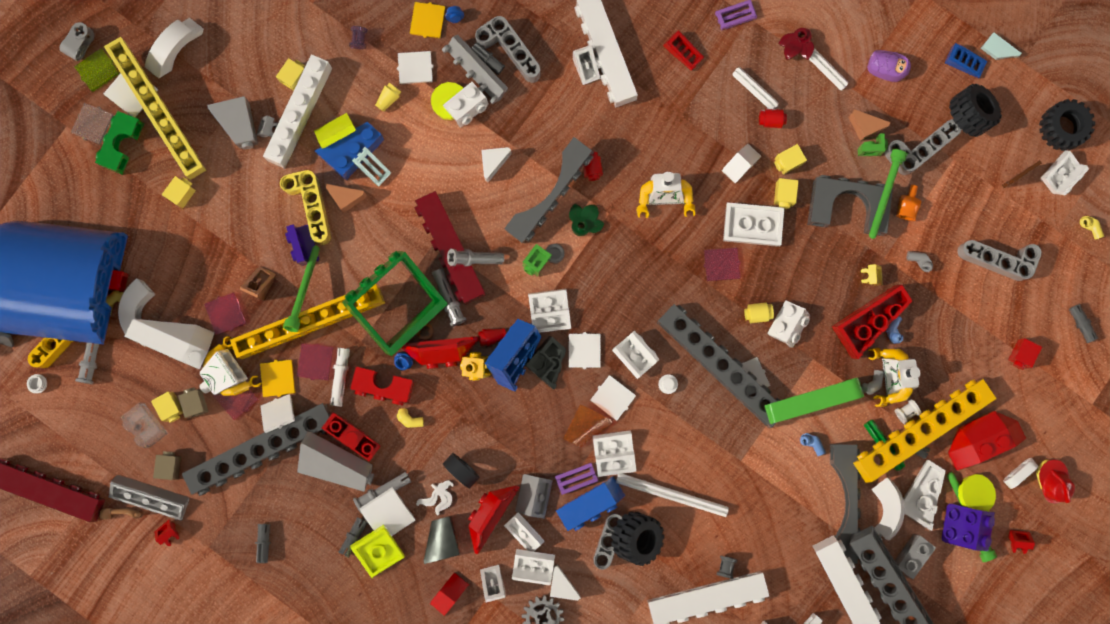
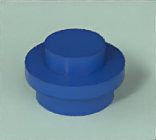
(454, 14)
(403, 360)

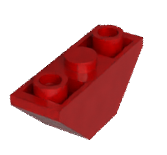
(351, 436)

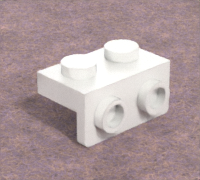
(466, 104)
(1064, 174)
(789, 323)
(636, 354)
(533, 567)

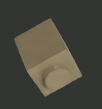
(193, 403)
(167, 466)

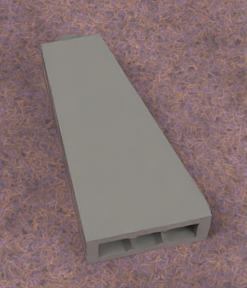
(332, 463)

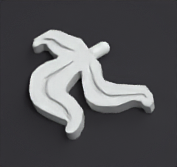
(446, 497)

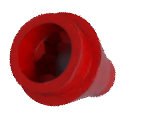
(490, 336)

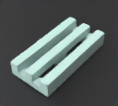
(361, 157)

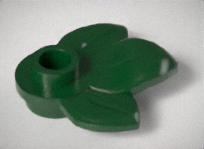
(585, 217)

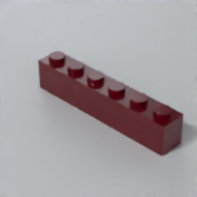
(444, 239)
(50, 492)

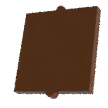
(1021, 174)

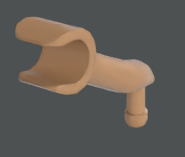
(106, 513)

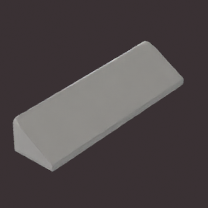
(148, 497)

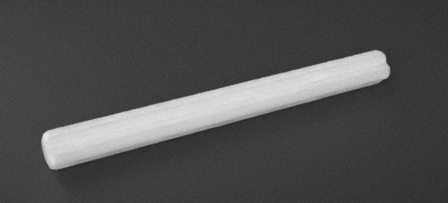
(672, 495)

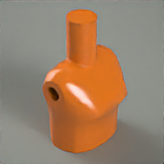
(909, 205)

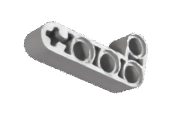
(512, 50)
(927, 146)
(996, 257)

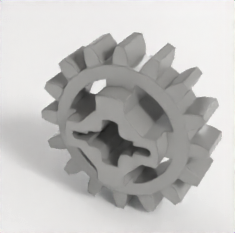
(535, 612)

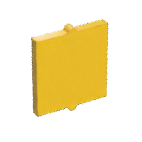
(427, 20)
(277, 378)

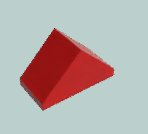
(449, 593)

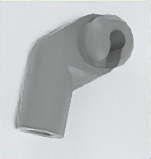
(922, 260)

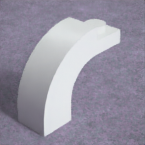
(169, 43)
(132, 302)
(892, 509)

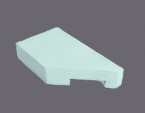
(999, 48)

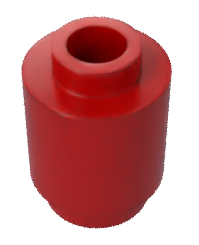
(772, 118)
(594, 169)

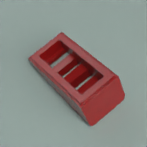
(679, 54)

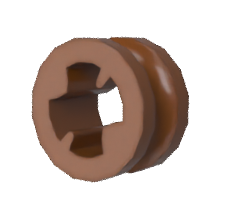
(431, 331)

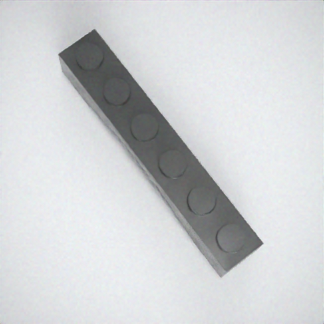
(573, 159)
(842, 461)

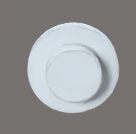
(37, 383)
(668, 384)

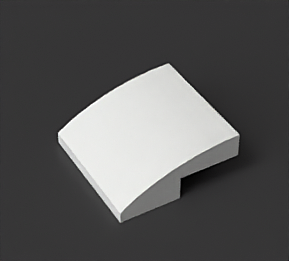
(123, 96)
(550, 310)
(614, 453)
(388, 511)

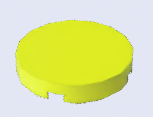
(441, 95)
(977, 492)

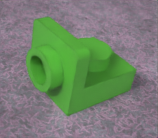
(871, 149)
(536, 260)

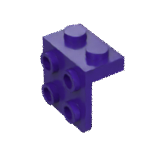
(968, 527)

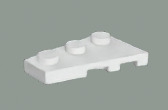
(923, 494)

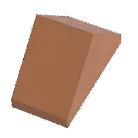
(866, 124)
(346, 197)
(259, 283)

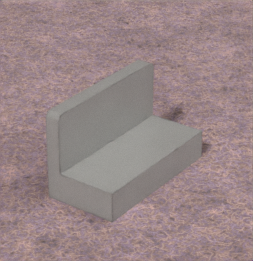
(533, 496)

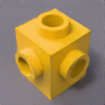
(474, 366)

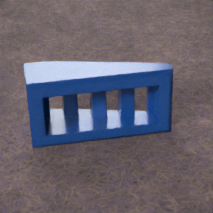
(962, 51)

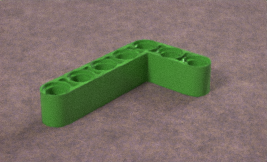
(814, 400)

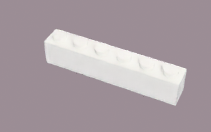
(607, 52)
(297, 111)
(846, 582)
(708, 598)

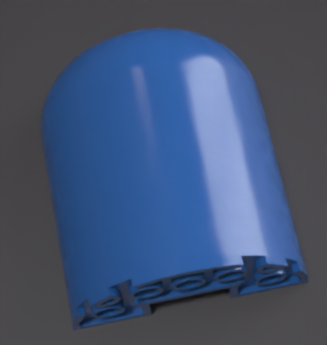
(57, 280)

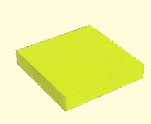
(334, 130)
(377, 551)

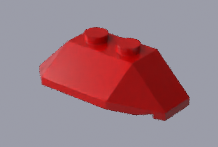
(440, 351)
(984, 439)
(488, 515)

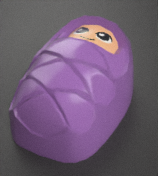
(889, 65)

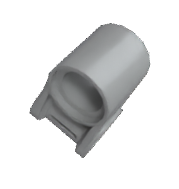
(75, 43)

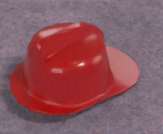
(1056, 482)

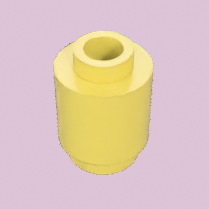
(759, 312)

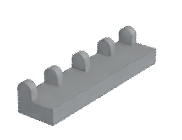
(476, 68)

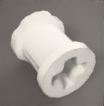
(907, 411)

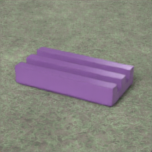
(719, 13)
(561, 484)

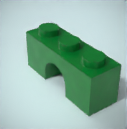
(122, 127)

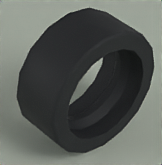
(461, 470)

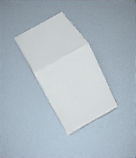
(586, 64)
(493, 161)
(741, 163)
(492, 583)
(562, 587)

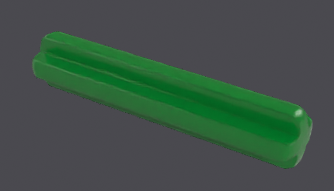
(877, 435)

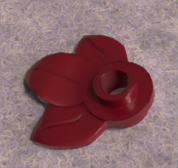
(795, 45)

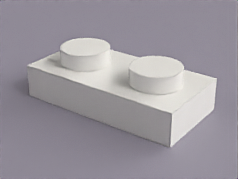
(524, 533)

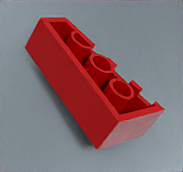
(865, 324)

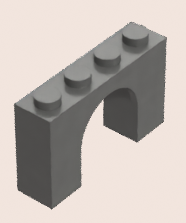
(827, 189)

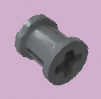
(726, 567)

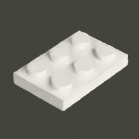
(753, 224)

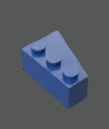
(341, 153)
(512, 352)
(591, 504)

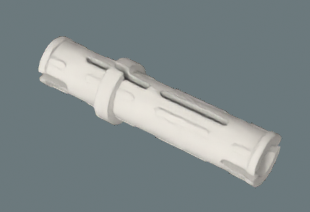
(339, 377)

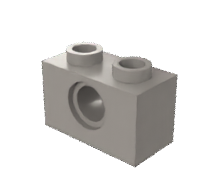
(914, 556)

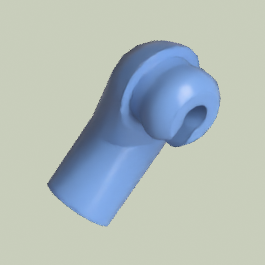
(892, 331)
(813, 441)

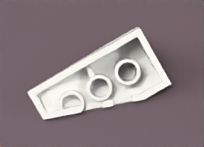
(177, 340)

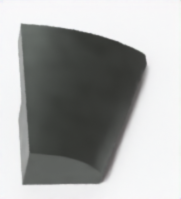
(547, 361)
(441, 541)

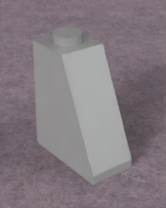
(236, 120)

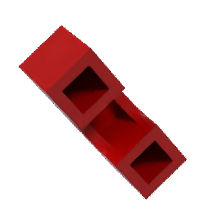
(365, 382)

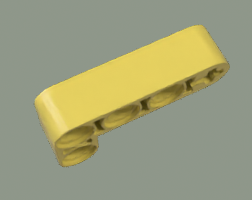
(310, 208)

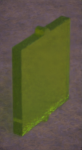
(96, 70)

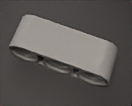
(601, 549)

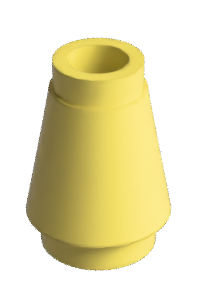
(387, 97)

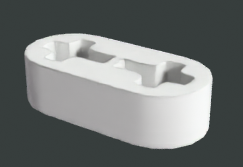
(1020, 473)

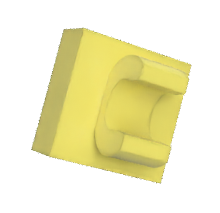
(875, 275)

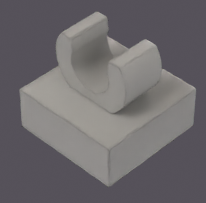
(265, 127)

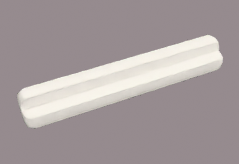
(818, 60)
(755, 88)

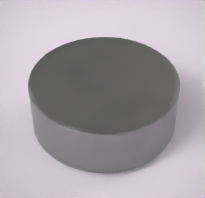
(557, 253)

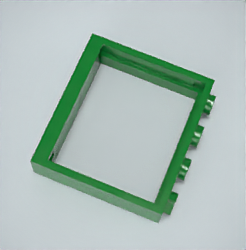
(416, 323)

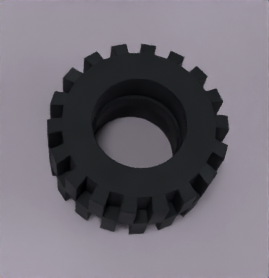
(975, 110)
(1077, 115)
(626, 535)

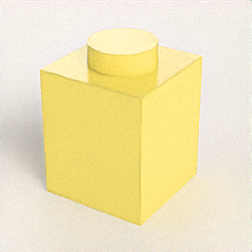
(290, 73)
(790, 159)
(179, 191)
(786, 193)
(168, 407)

